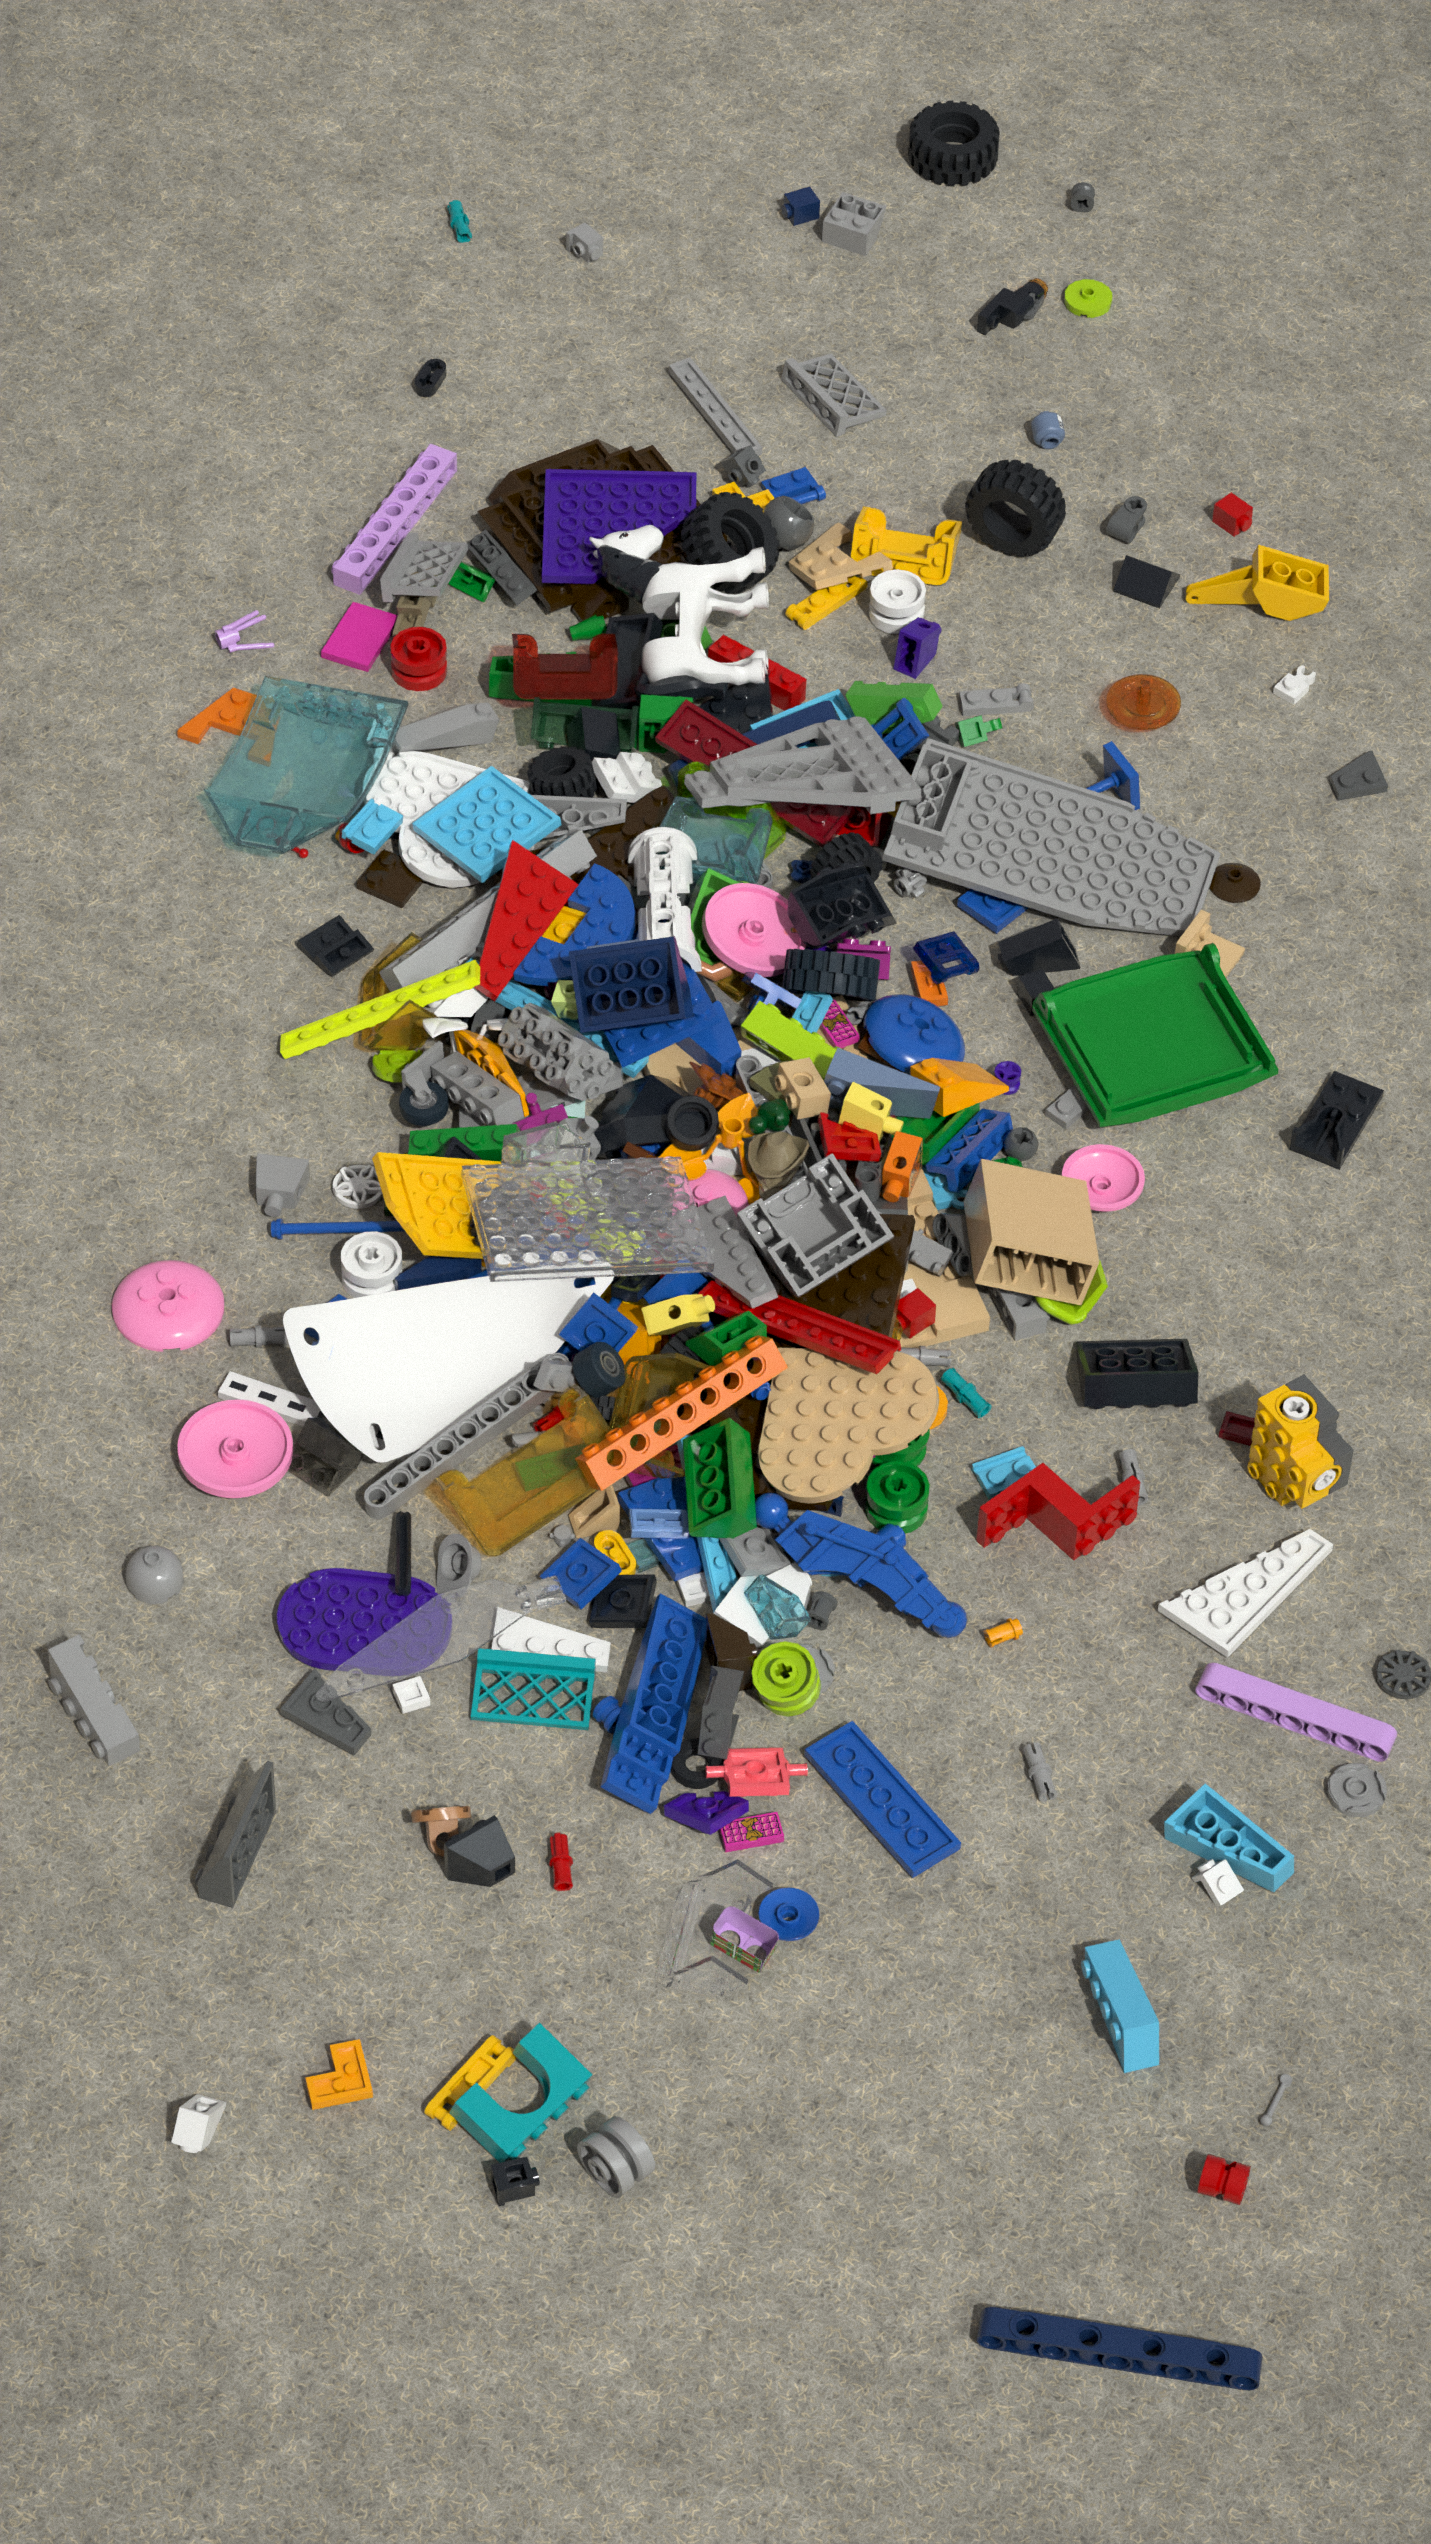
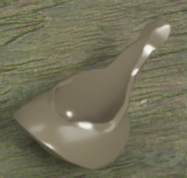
(775, 1160)

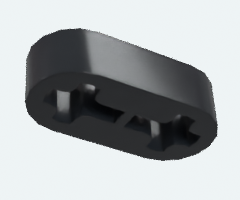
(435, 379)

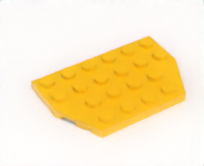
(429, 1201)

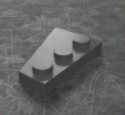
(328, 1719)

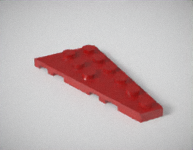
(523, 910)

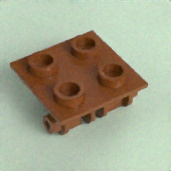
(715, 1088)

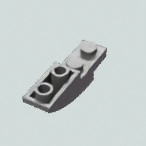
(501, 567)

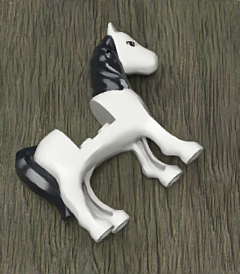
(684, 593)

